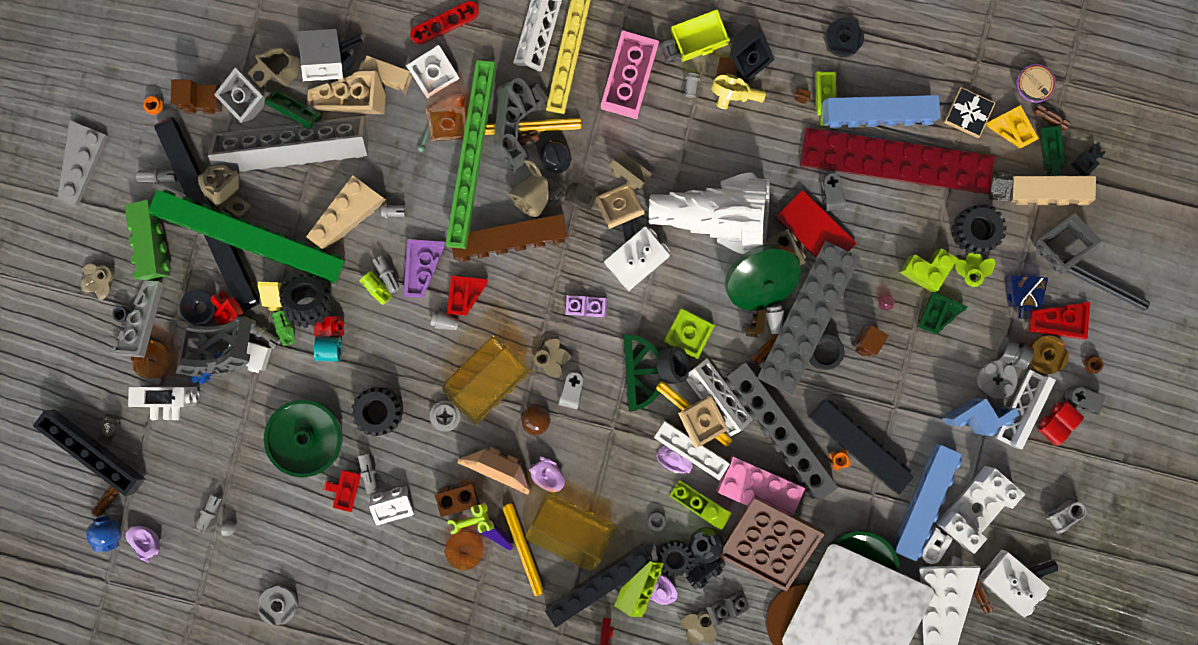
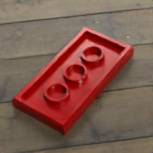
(813, 225)

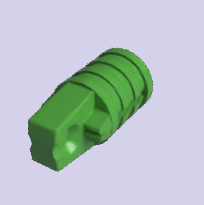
(284, 332)

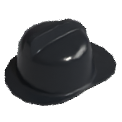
(553, 151)

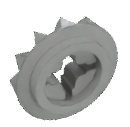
(438, 422)

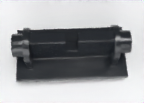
(700, 577)

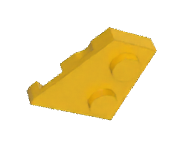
(1014, 127)

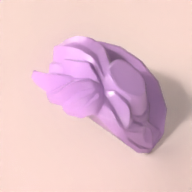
(673, 460)
(547, 475)
(143, 541)
(664, 591)

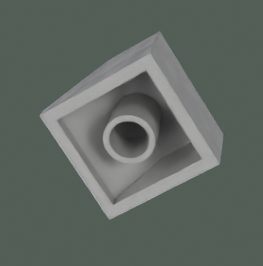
(240, 96)

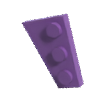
(421, 263)

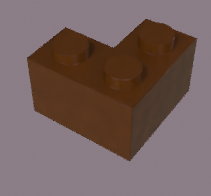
(195, 97)

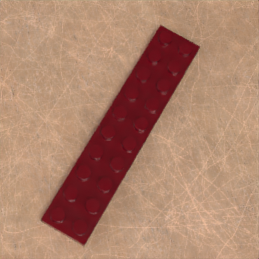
(897, 161)

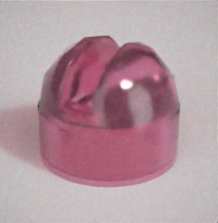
(883, 306)

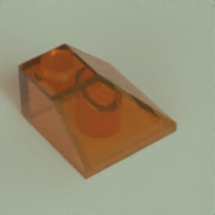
(447, 118)

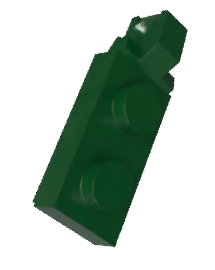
(1052, 149)

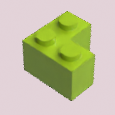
(931, 273)

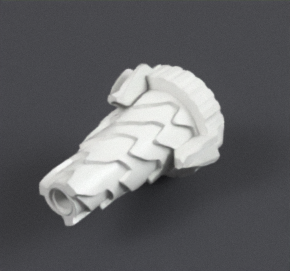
(731, 214)

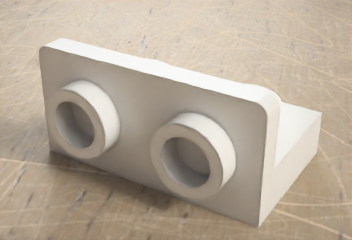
(390, 505)

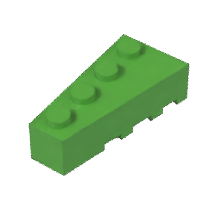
(147, 242)

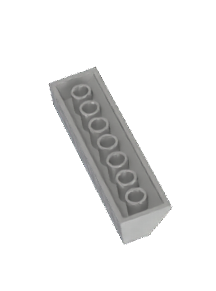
(290, 144)

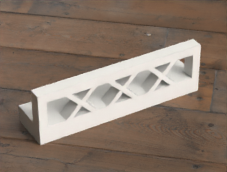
(532, 29)
(705, 386)
(1032, 410)
(683, 445)

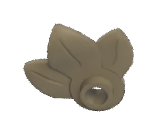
(95, 281)
(554, 358)
(697, 629)

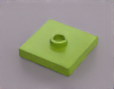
(689, 333)

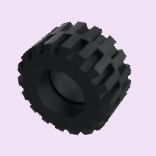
(993, 224)
(305, 313)
(360, 411)

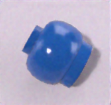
(103, 534)

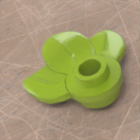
(975, 265)

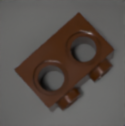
(458, 503)

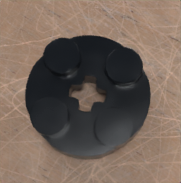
(853, 32)

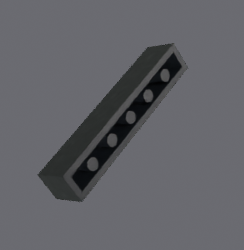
(861, 447)
(89, 452)
(598, 585)

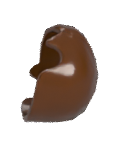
(535, 420)

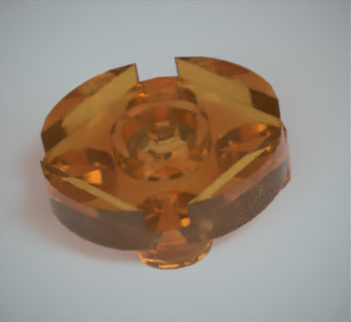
(160, 367)
(464, 561)

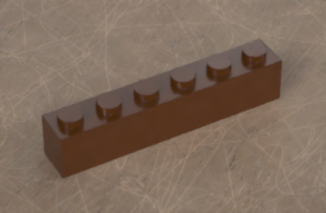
(513, 236)

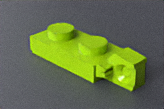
(824, 88)

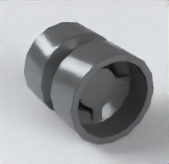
(1013, 352)

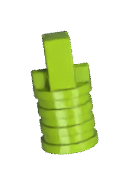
(376, 287)

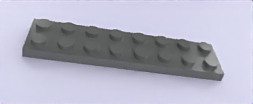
(808, 318)

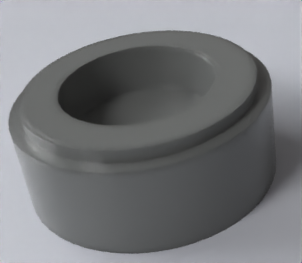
(656, 521)

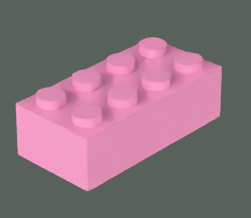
(629, 74)
(745, 480)

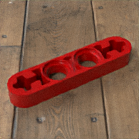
(443, 20)

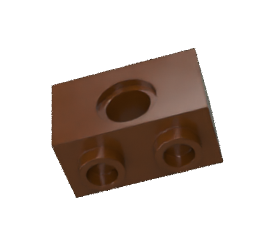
(869, 341)

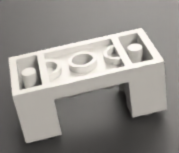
(992, 492)

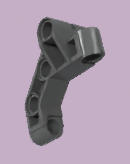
(517, 101)

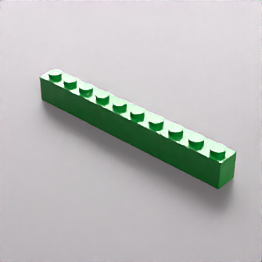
(246, 237)

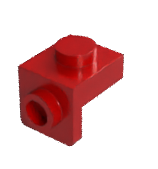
(330, 327)

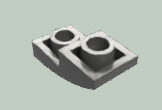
(727, 607)

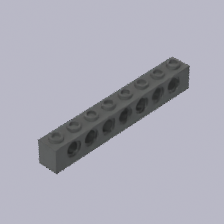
(825, 484)

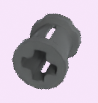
(670, 51)

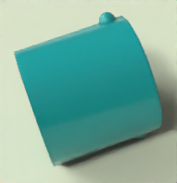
(328, 349)

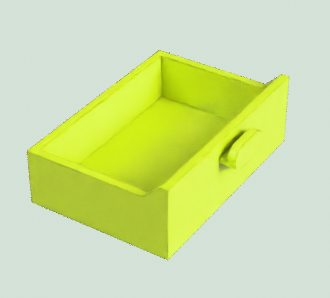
(700, 35)

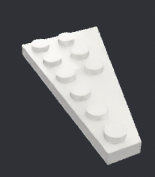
(949, 606)

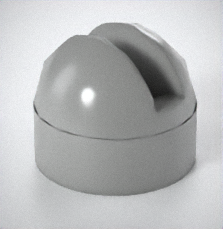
(228, 528)

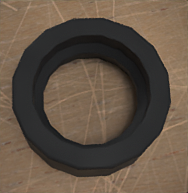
(839, 353)
(665, 367)

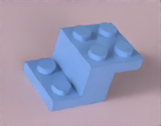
(981, 416)

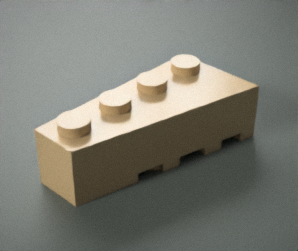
(1053, 189)
(346, 212)

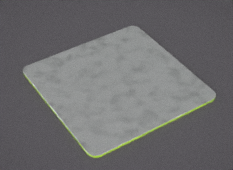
(857, 604)

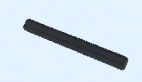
(1108, 286)

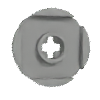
(1006, 373)
(279, 616)

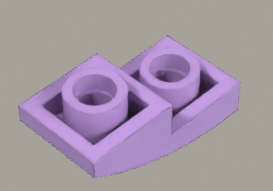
(586, 306)

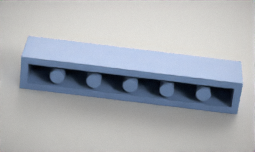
(880, 110)
(926, 502)

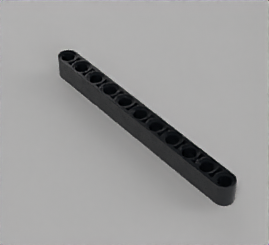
(187, 175)

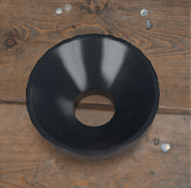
(188, 307)
(714, 541)

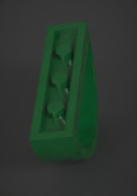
(630, 364)

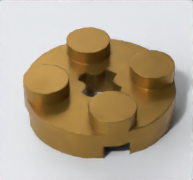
(1057, 350)

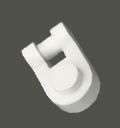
(933, 553)

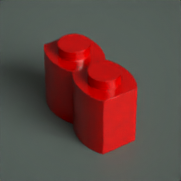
(1060, 422)

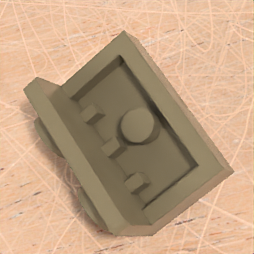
(631, 170)

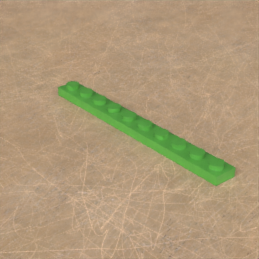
(471, 154)

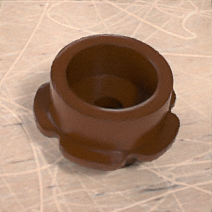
(802, 95)
(1097, 361)

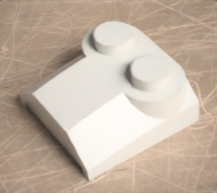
(432, 71)

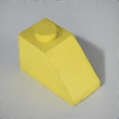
(269, 294)

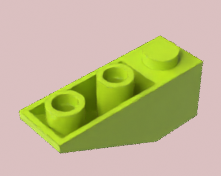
(700, 505)
(637, 591)

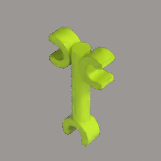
(480, 517)

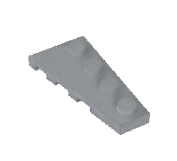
(79, 161)
(140, 321)

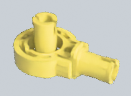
(731, 87)

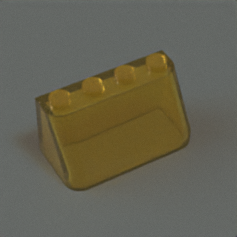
(485, 379)
(570, 532)

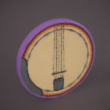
(1036, 83)

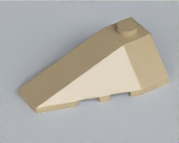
(354, 94)

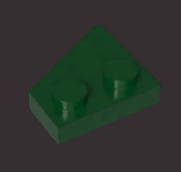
(939, 313)

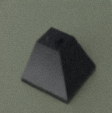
(750, 52)

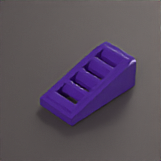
(498, 536)

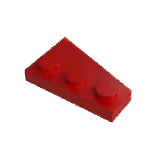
(1063, 321)

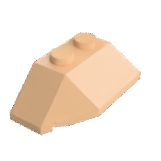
(498, 467)

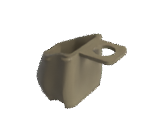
(276, 63)
(221, 189)
(532, 193)

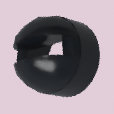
(120, 313)

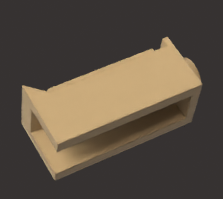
(389, 74)

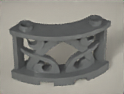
(234, 357)

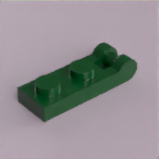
(293, 108)

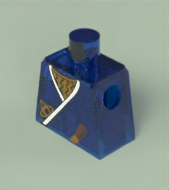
(1025, 293)

